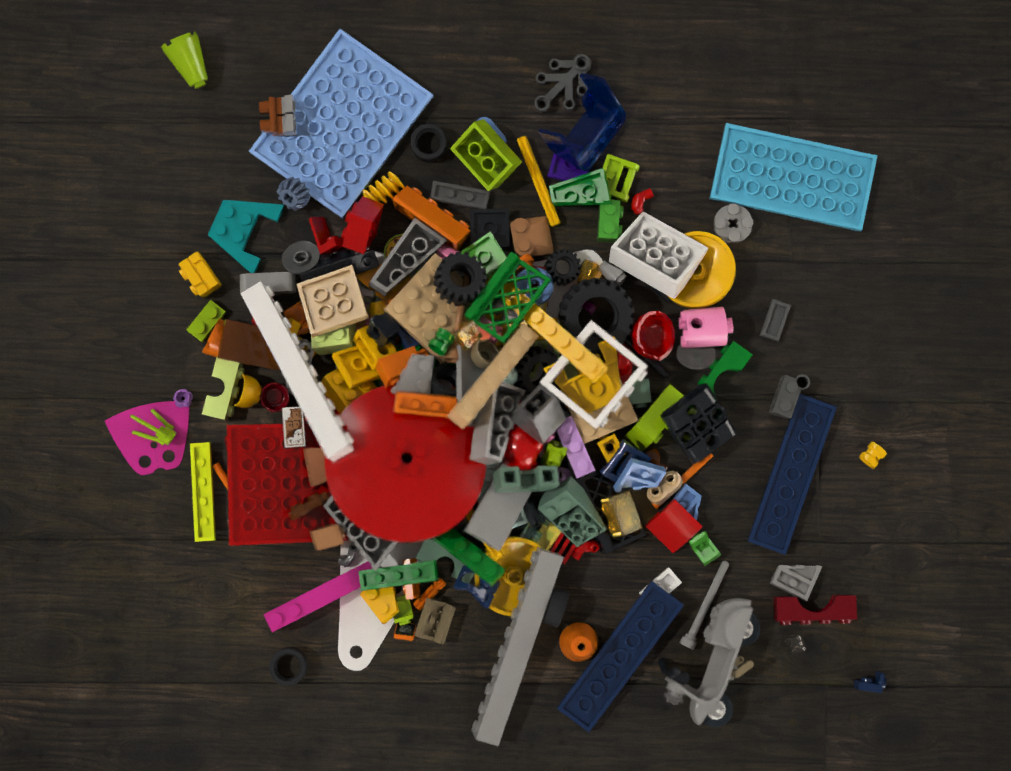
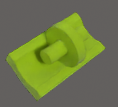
(553, 454)

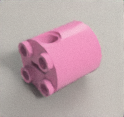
(704, 327)

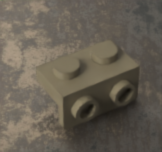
(435, 620)

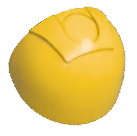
(251, 392)

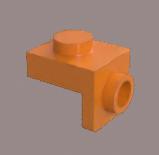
(297, 313)

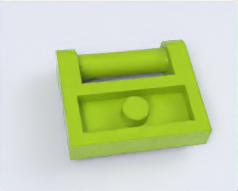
(613, 167)

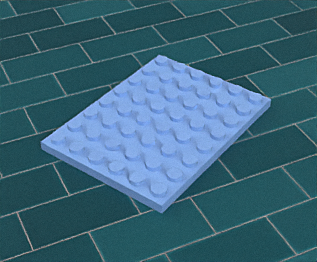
(347, 123)

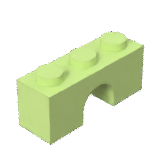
(221, 406)

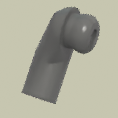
(351, 555)

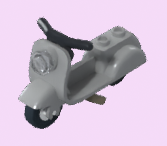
(729, 629)

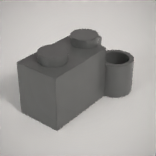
(787, 396)

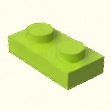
(206, 321)

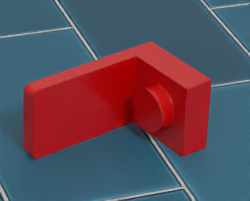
(325, 243)

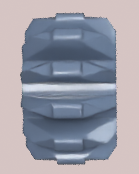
(293, 193)

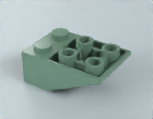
(572, 512)

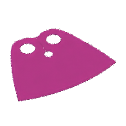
(134, 446)

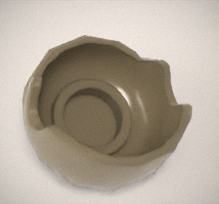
(483, 353)

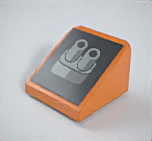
(405, 632)

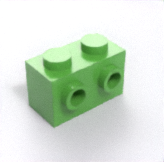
(608, 222)

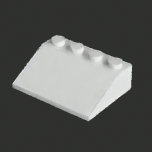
(657, 254)

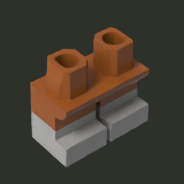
(282, 116)

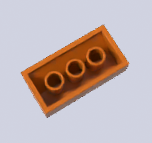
(413, 205)

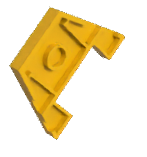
(591, 395)

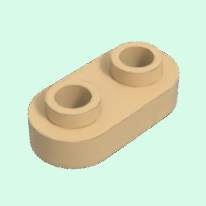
(665, 488)

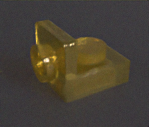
(467, 334)

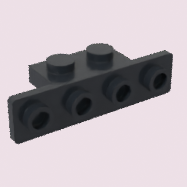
(341, 259)

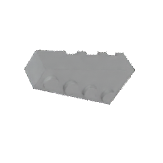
(409, 253)
(494, 423)
(371, 547)

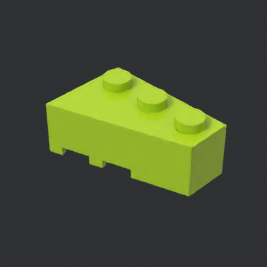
(650, 425)

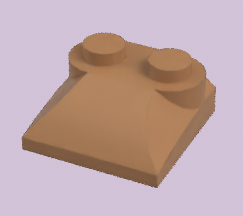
(531, 236)

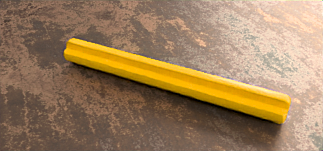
(538, 181)

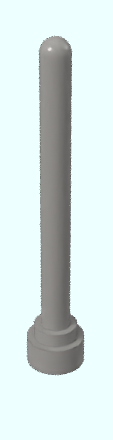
(689, 639)

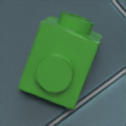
(704, 548)

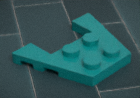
(235, 224)

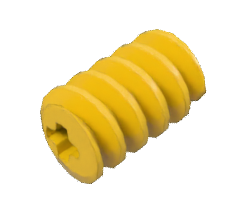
(384, 189)

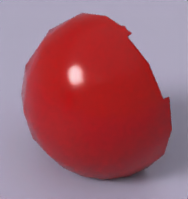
(653, 335)
(521, 450)

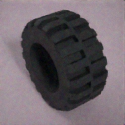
(603, 289)

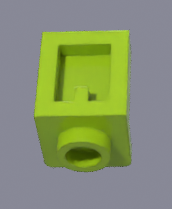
(405, 611)

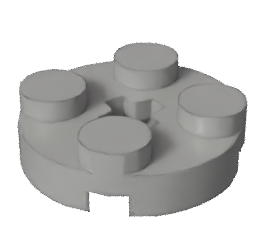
(733, 234)

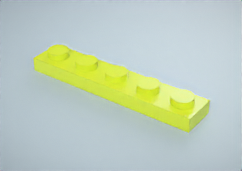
(202, 492)

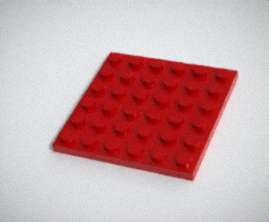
(267, 482)

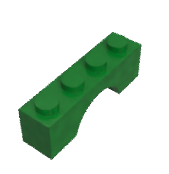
(733, 359)

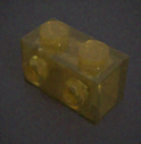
(621, 514)

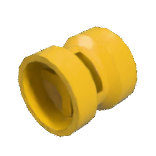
(872, 455)

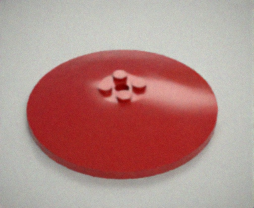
(399, 498)

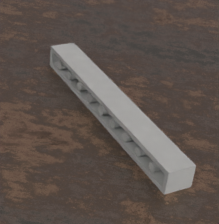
(517, 646)

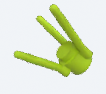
(164, 434)

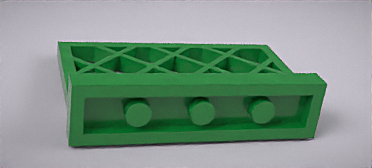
(492, 290)

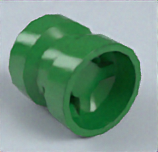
(441, 341)

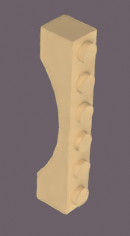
(493, 376)

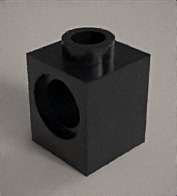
(383, 329)

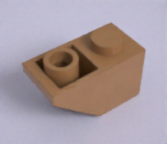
(327, 536)

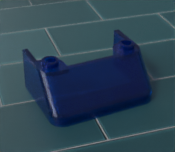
(593, 130)

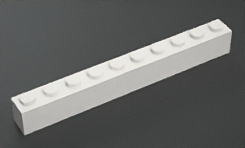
(297, 371)

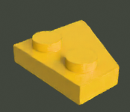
(382, 602)

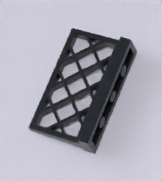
(603, 538)

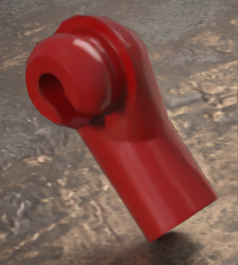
(638, 200)
(589, 546)

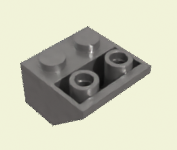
(539, 414)

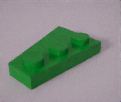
(582, 190)

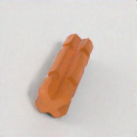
(431, 592)

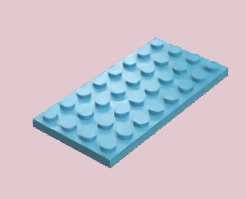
(793, 177)

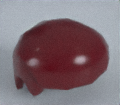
(274, 397)

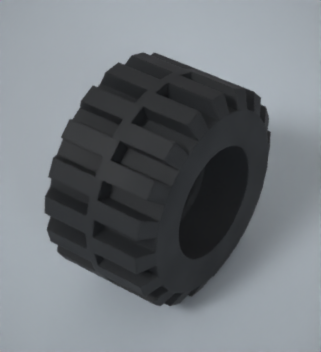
(464, 264)
(525, 364)

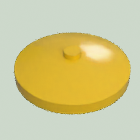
(712, 276)
(515, 562)

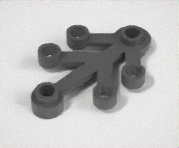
(563, 80)

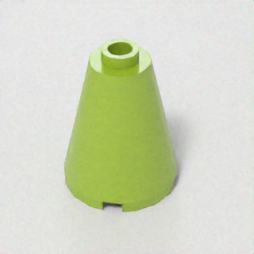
(187, 58)

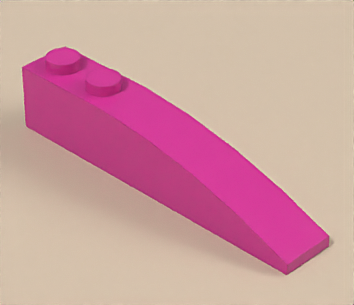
(315, 598)

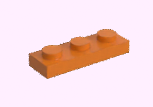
(424, 403)

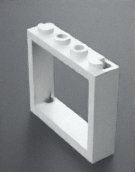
(615, 403)

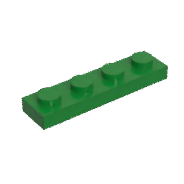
(470, 556)
(398, 575)

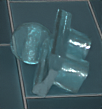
(532, 533)

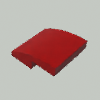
(673, 526)

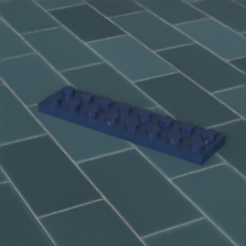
(791, 474)
(620, 656)

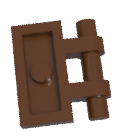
(300, 509)

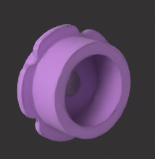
(178, 398)

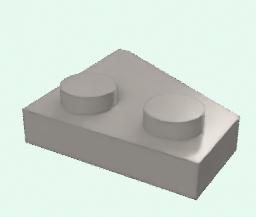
(416, 375)
(796, 579)

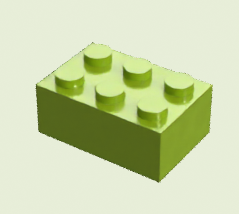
(486, 155)

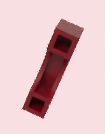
(840, 607)

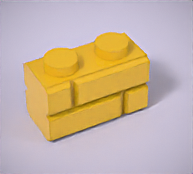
(199, 274)

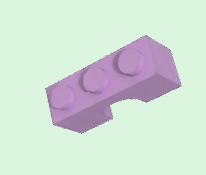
(576, 451)

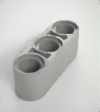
(278, 281)

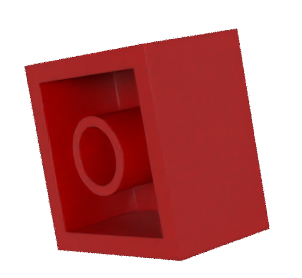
(362, 224)

